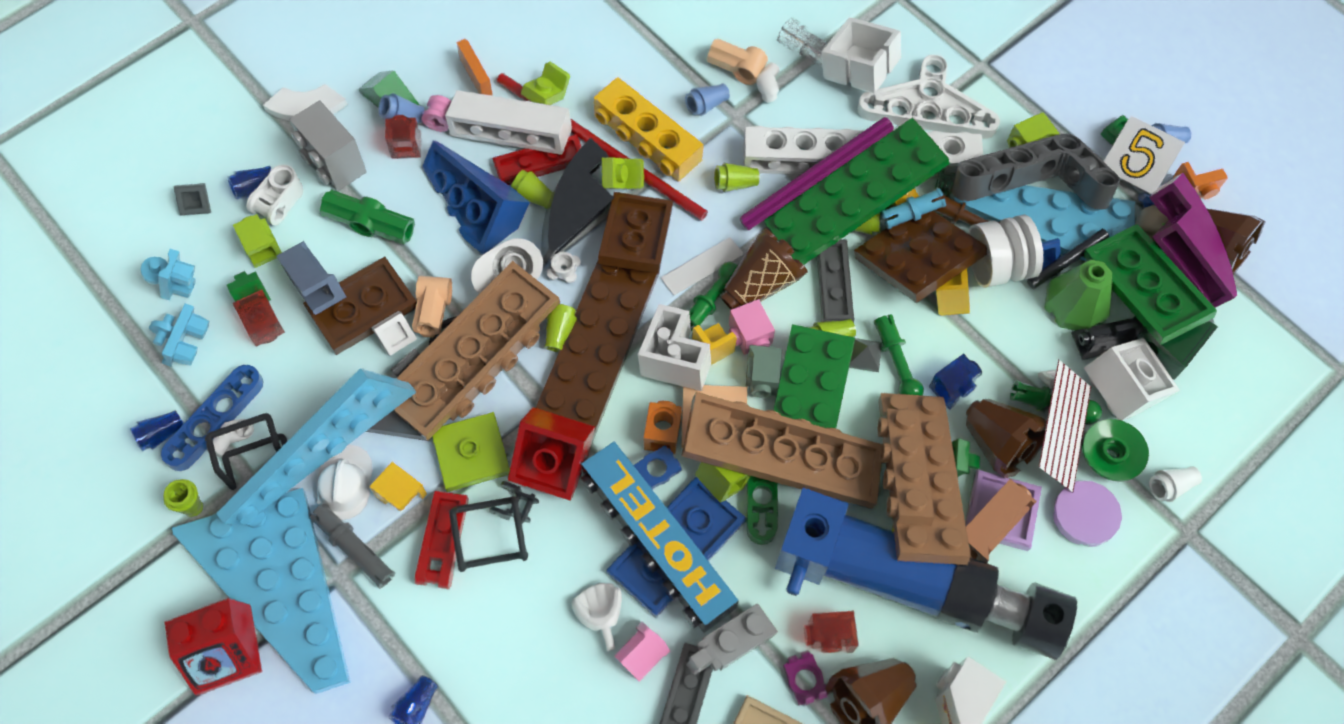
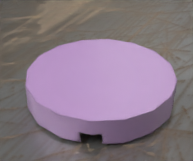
(1088, 514)

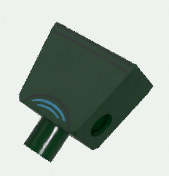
(1180, 351)

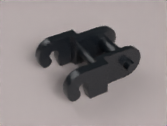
(518, 492)

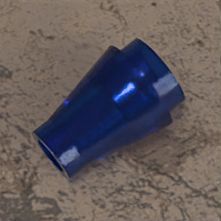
(246, 181)
(155, 430)
(414, 702)

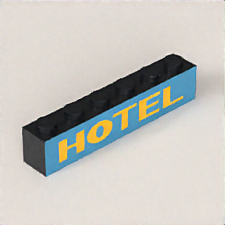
(659, 537)

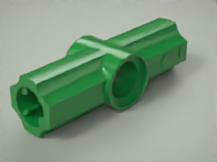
(367, 216)

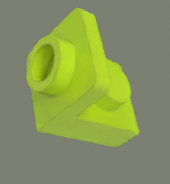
(549, 87)
(622, 173)

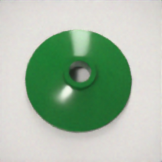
(1124, 441)

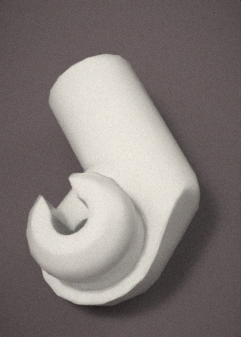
(766, 82)
(222, 442)

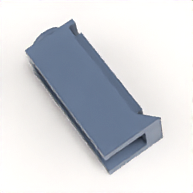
(310, 278)

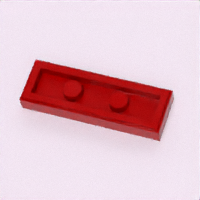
(537, 161)

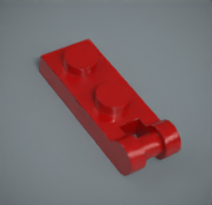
(439, 542)

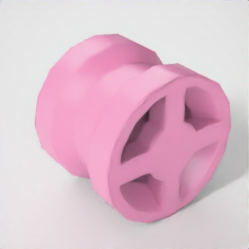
(434, 116)

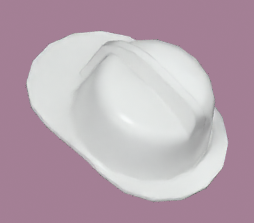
(496, 260)
(345, 482)

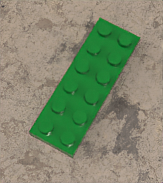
(857, 191)

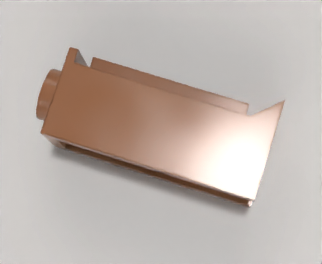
(998, 519)

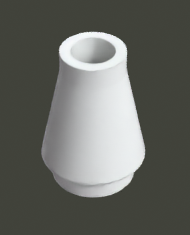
(1172, 483)

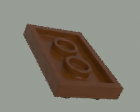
(636, 232)
(369, 299)

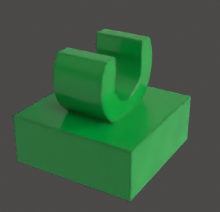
(246, 285)
(964, 459)

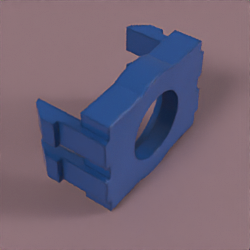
(665, 455)

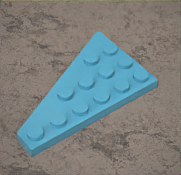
(281, 575)

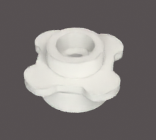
(564, 259)

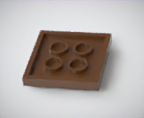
(920, 254)

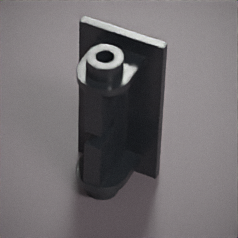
(1100, 338)

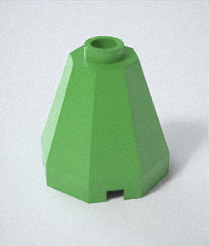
(1081, 296)

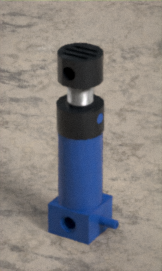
(953, 593)

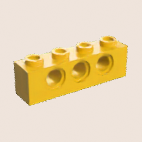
(632, 113)

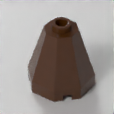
(1237, 234)
(1005, 434)
(871, 691)

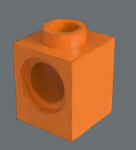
(656, 438)

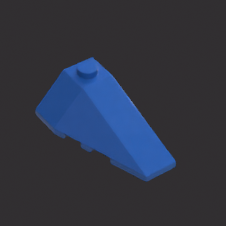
(479, 201)

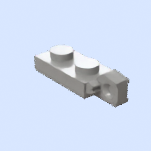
(732, 640)

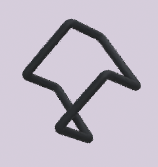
(274, 438)
(523, 554)

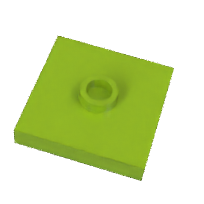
(470, 452)

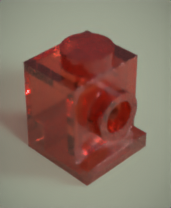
(403, 129)
(259, 318)
(832, 632)

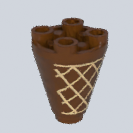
(762, 271)

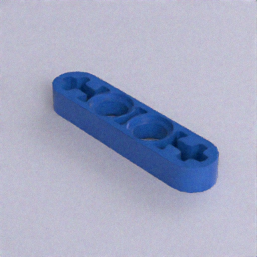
(208, 414)

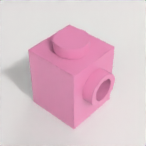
(751, 326)

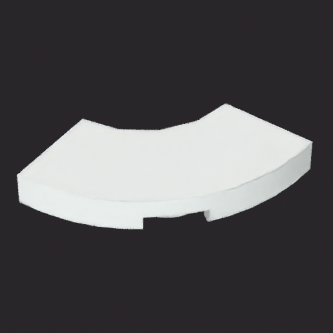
(289, 103)

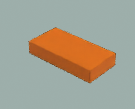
(474, 68)

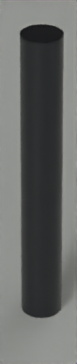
(1067, 259)

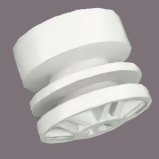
(1012, 251)

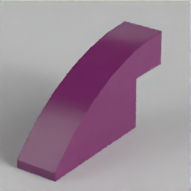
(1193, 240)

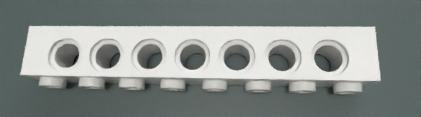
(817, 141)

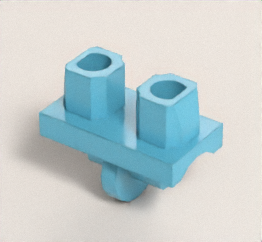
(171, 276)
(175, 348)

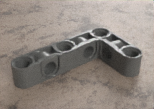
(1037, 161)

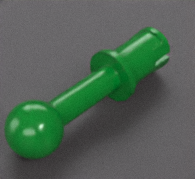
(704, 304)
(892, 342)
(1041, 398)

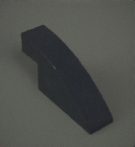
(575, 201)

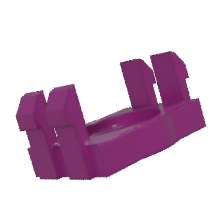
(805, 662)

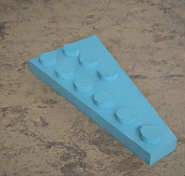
(1055, 213)
(341, 420)

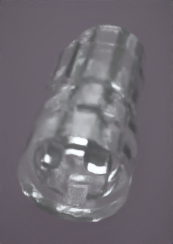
(801, 40)

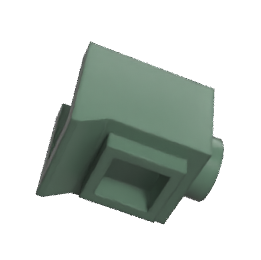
(763, 370)

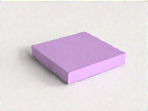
(984, 488)

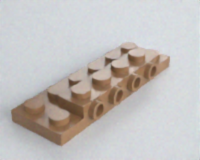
(475, 350)
(783, 450)
(921, 480)

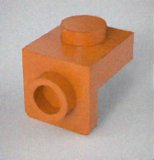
(1206, 184)

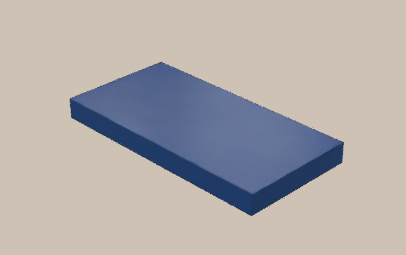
(705, 522)

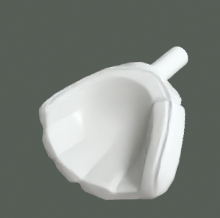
(599, 609)

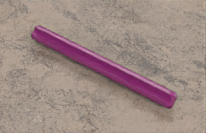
(816, 173)

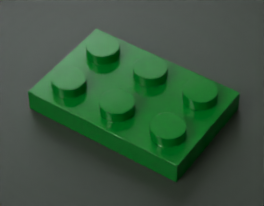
(814, 376)

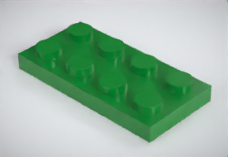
(1151, 284)

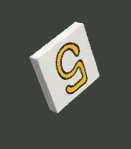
(1143, 155)

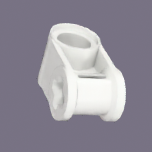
(274, 196)

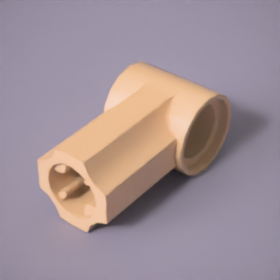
(743, 63)
(431, 299)

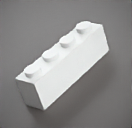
(509, 122)

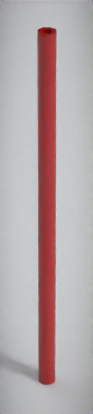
(649, 178)

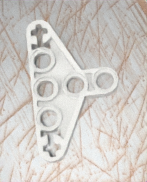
(915, 100)

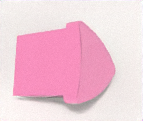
(642, 651)

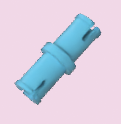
(913, 208)

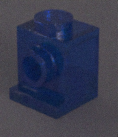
(956, 380)

